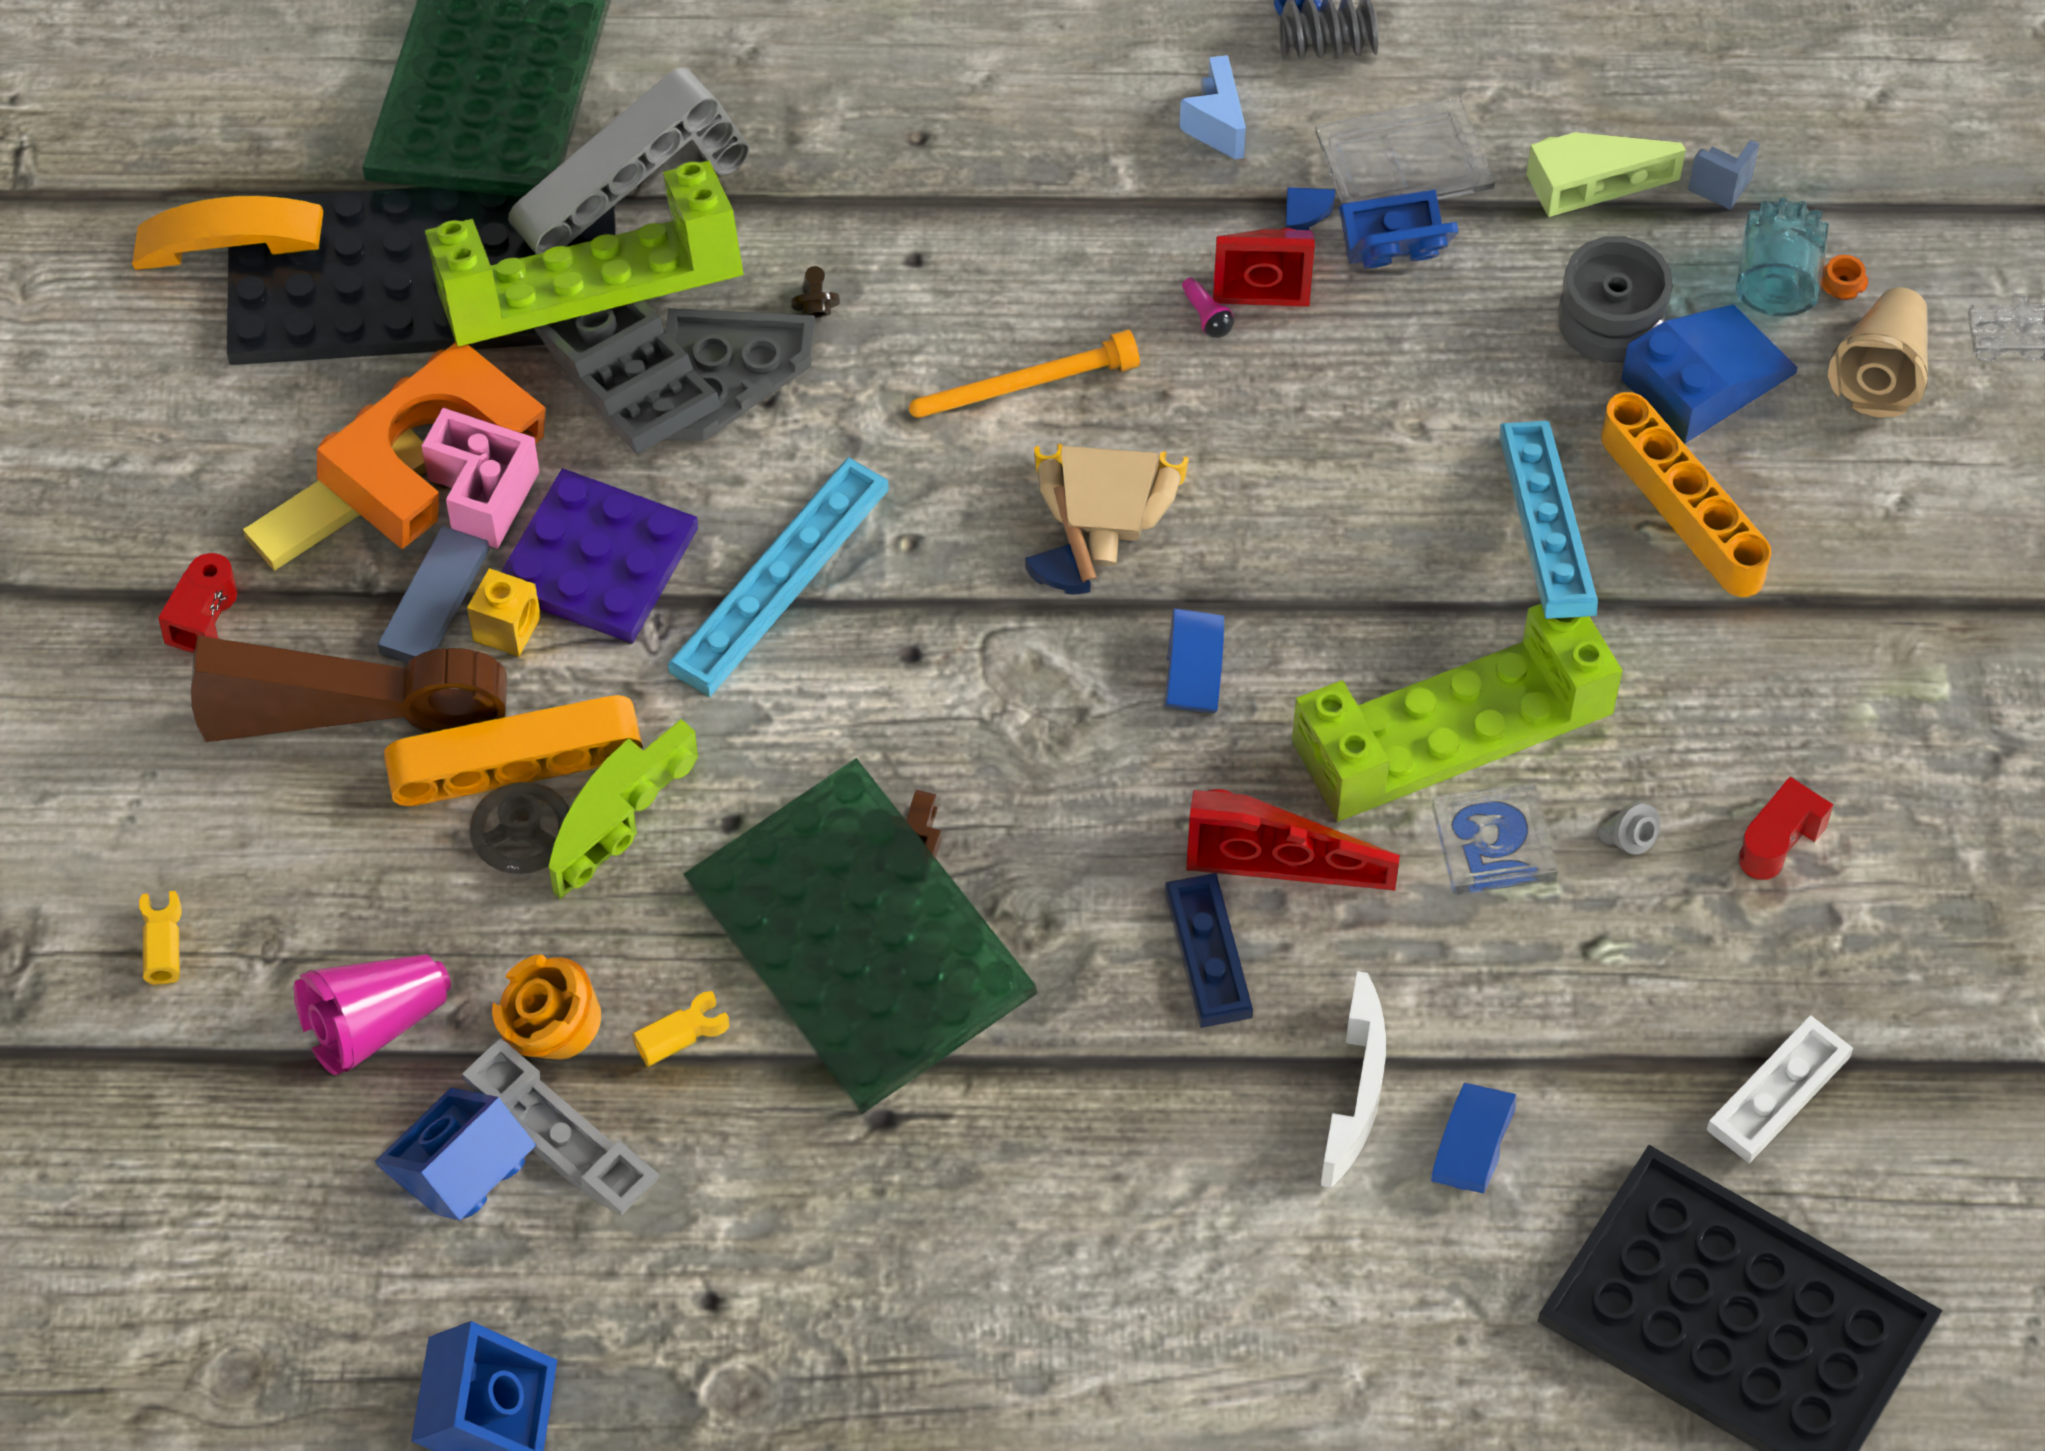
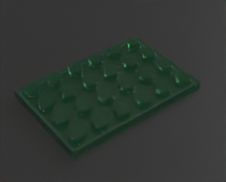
(485, 93)
(860, 935)

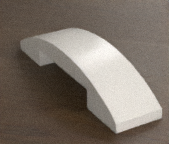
(1350, 1133)

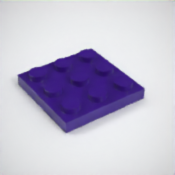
(600, 554)

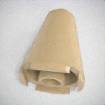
(1884, 356)

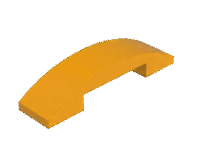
(227, 222)

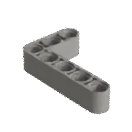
(624, 155)

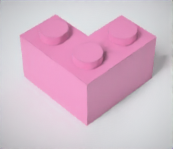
(485, 468)

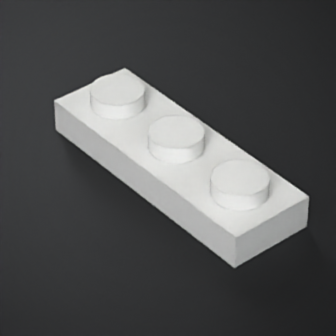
(1779, 1089)

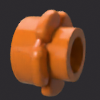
(1848, 269)

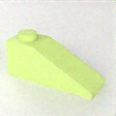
(1595, 168)

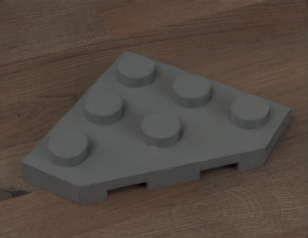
(740, 358)

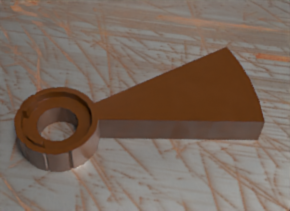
(273, 690)

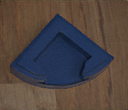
(1057, 570)

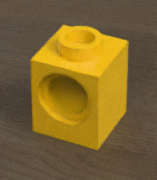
(504, 612)

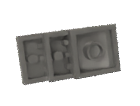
(631, 372)

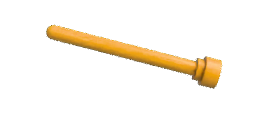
(1115, 353)

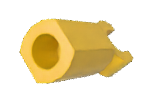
(161, 940)
(679, 1030)

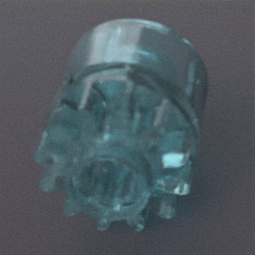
(1782, 258)

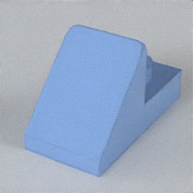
(1216, 114)

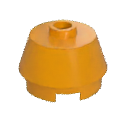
(548, 1008)

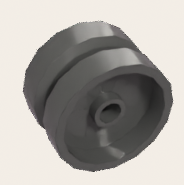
(1613, 296)

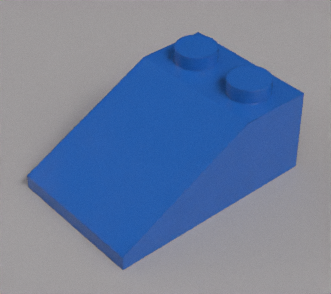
(1703, 368)

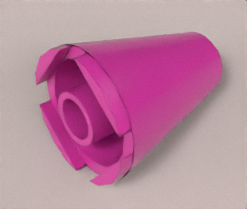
(367, 1005)

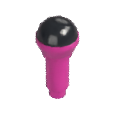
(1215, 318)

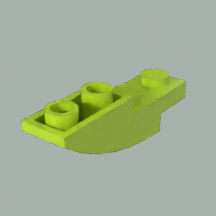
(603, 812)

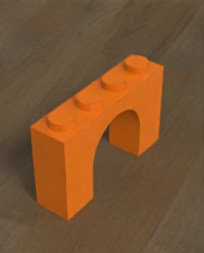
(360, 457)

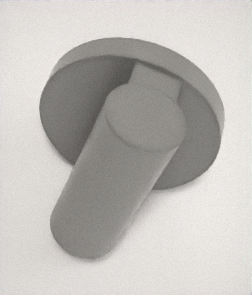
(1632, 829)

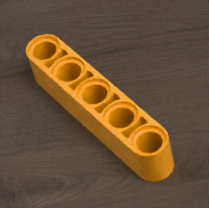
(1690, 515)
(509, 750)

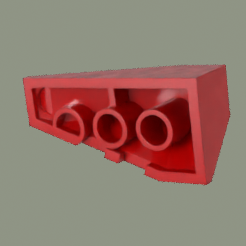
(1263, 841)

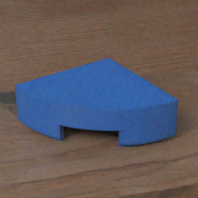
(1308, 206)

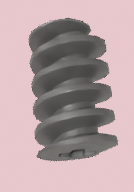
(1328, 27)

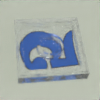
(1494, 838)

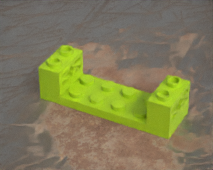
(591, 276)
(1455, 719)

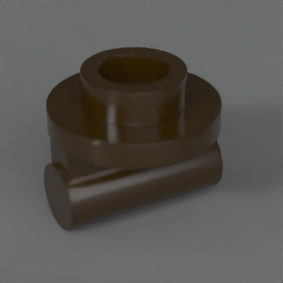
(814, 300)

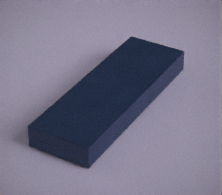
(1208, 950)

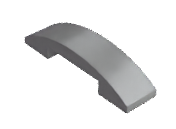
(561, 1135)

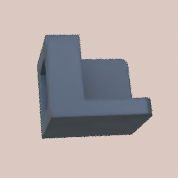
(1721, 175)

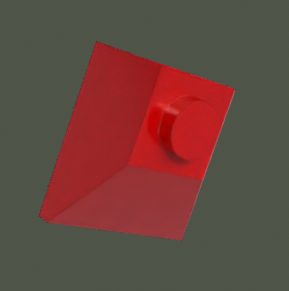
(1264, 267)

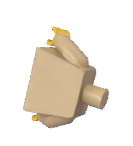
(1109, 493)

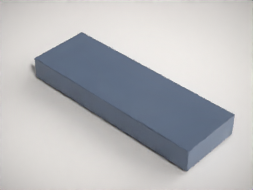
(434, 595)

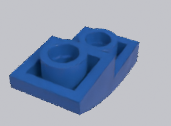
(1194, 661)
(1473, 1138)

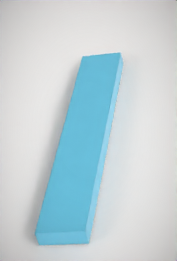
(1548, 520)
(778, 577)

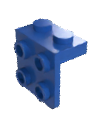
(1395, 227)

